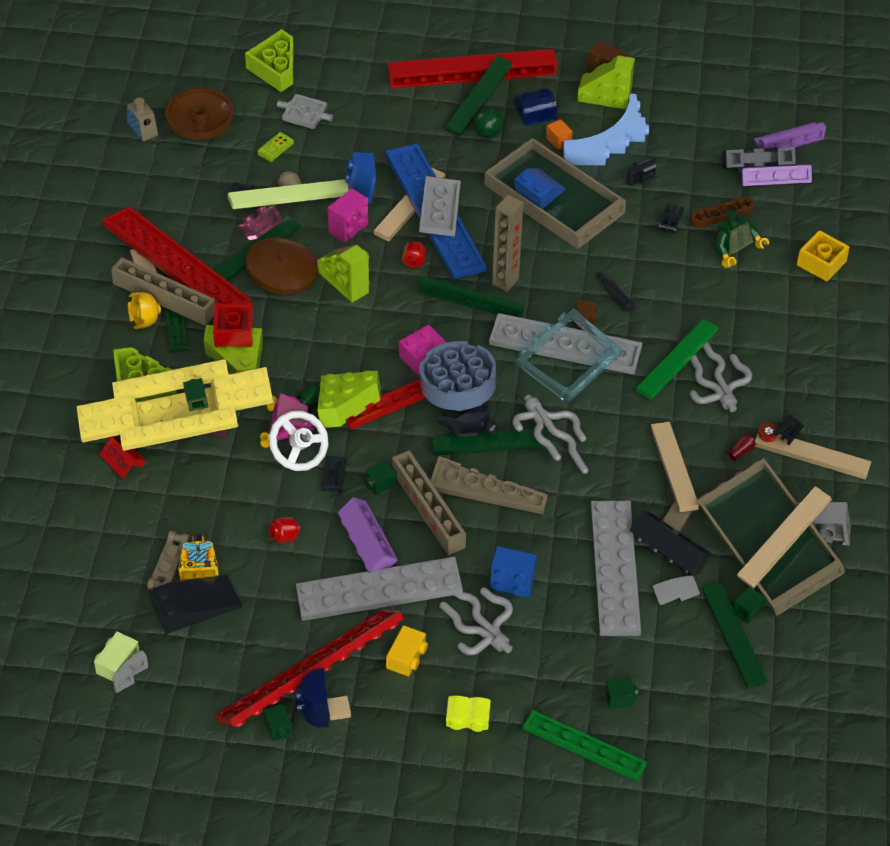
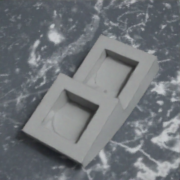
(676, 588)
(125, 675)

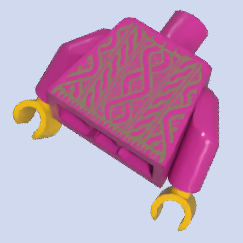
(281, 406)

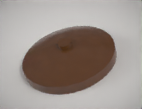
(199, 113)
(281, 265)

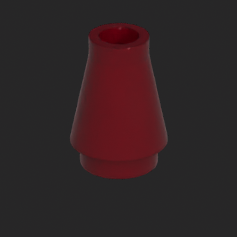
(742, 446)

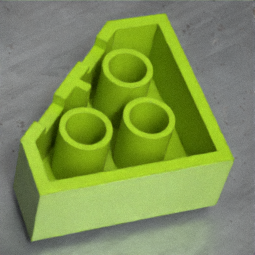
(273, 60)
(608, 84)
(347, 271)
(237, 358)
(131, 365)
(346, 396)

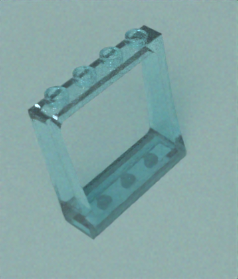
(569, 393)

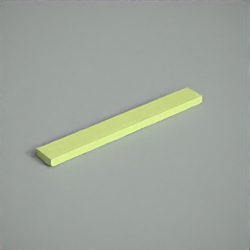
(287, 194)

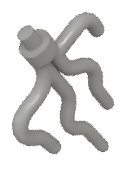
(722, 391)
(543, 417)
(490, 632)

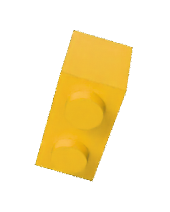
(406, 651)

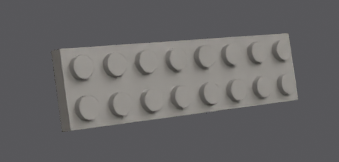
(566, 344)
(615, 569)
(379, 588)

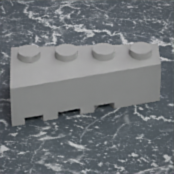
(834, 523)

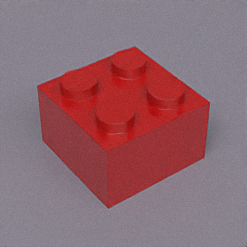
(233, 325)

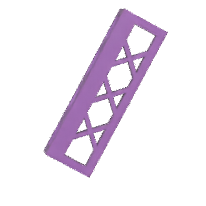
(792, 137)
(775, 174)

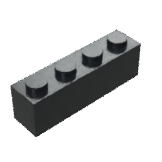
(670, 542)

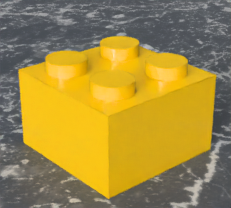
(823, 255)

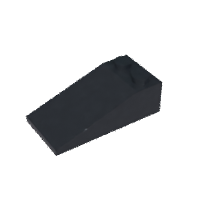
(193, 601)

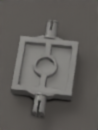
(304, 111)

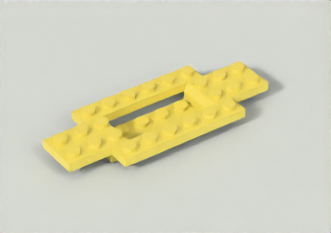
(169, 416)

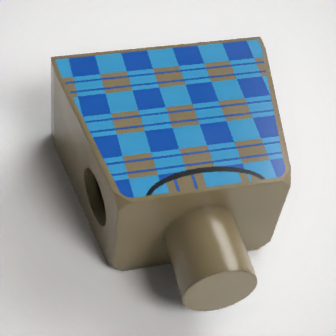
(141, 119)

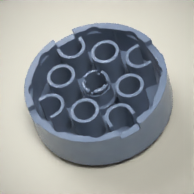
(458, 375)

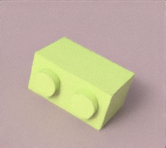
(115, 654)

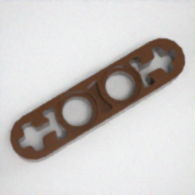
(702, 217)

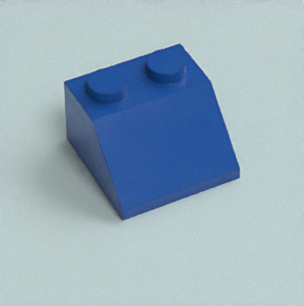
(361, 174)
(537, 187)

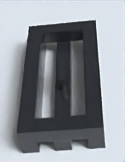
(786, 434)
(333, 486)

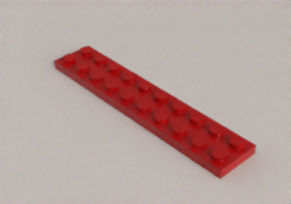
(171, 257)
(288, 680)

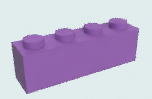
(367, 535)

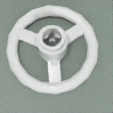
(298, 440)

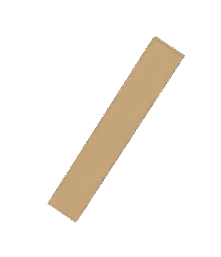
(398, 216)
(818, 455)
(674, 467)
(784, 537)

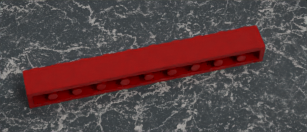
(469, 68)

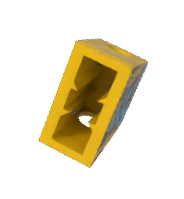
(197, 560)

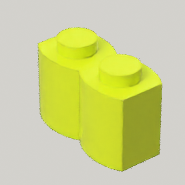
(468, 713)

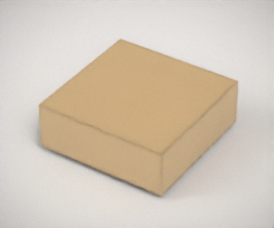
(339, 708)

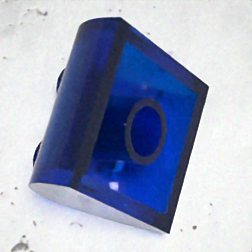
(536, 106)
(313, 698)

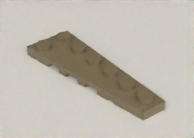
(458, 481)

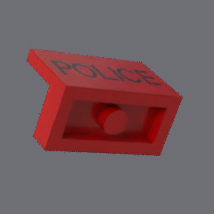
(118, 459)

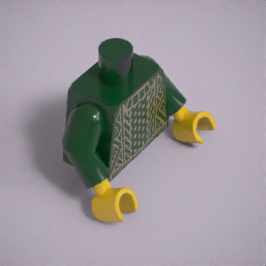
(735, 235)

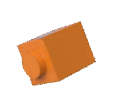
(557, 133)

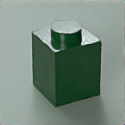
(195, 394)
(380, 477)
(749, 604)
(620, 693)
(278, 722)

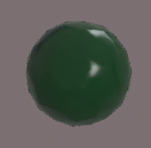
(488, 123)

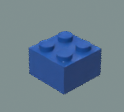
(513, 572)

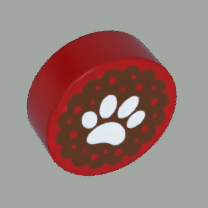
(767, 431)

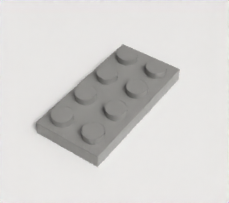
(440, 206)

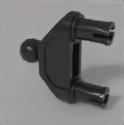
(471, 423)

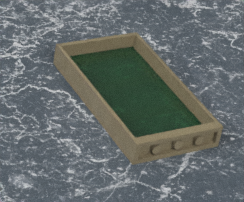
(577, 212)
(746, 516)

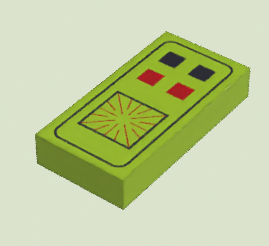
(275, 147)

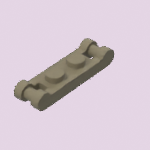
(169, 560)

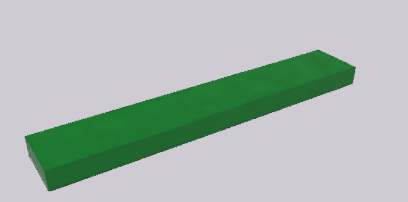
(677, 359)
(585, 745)

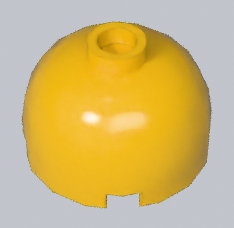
(143, 309)

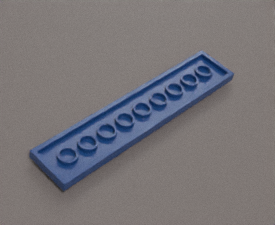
(456, 252)

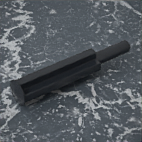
(616, 292)

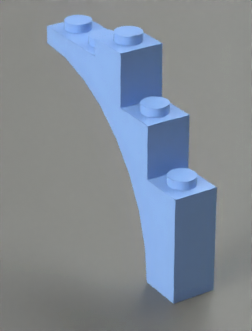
(614, 140)

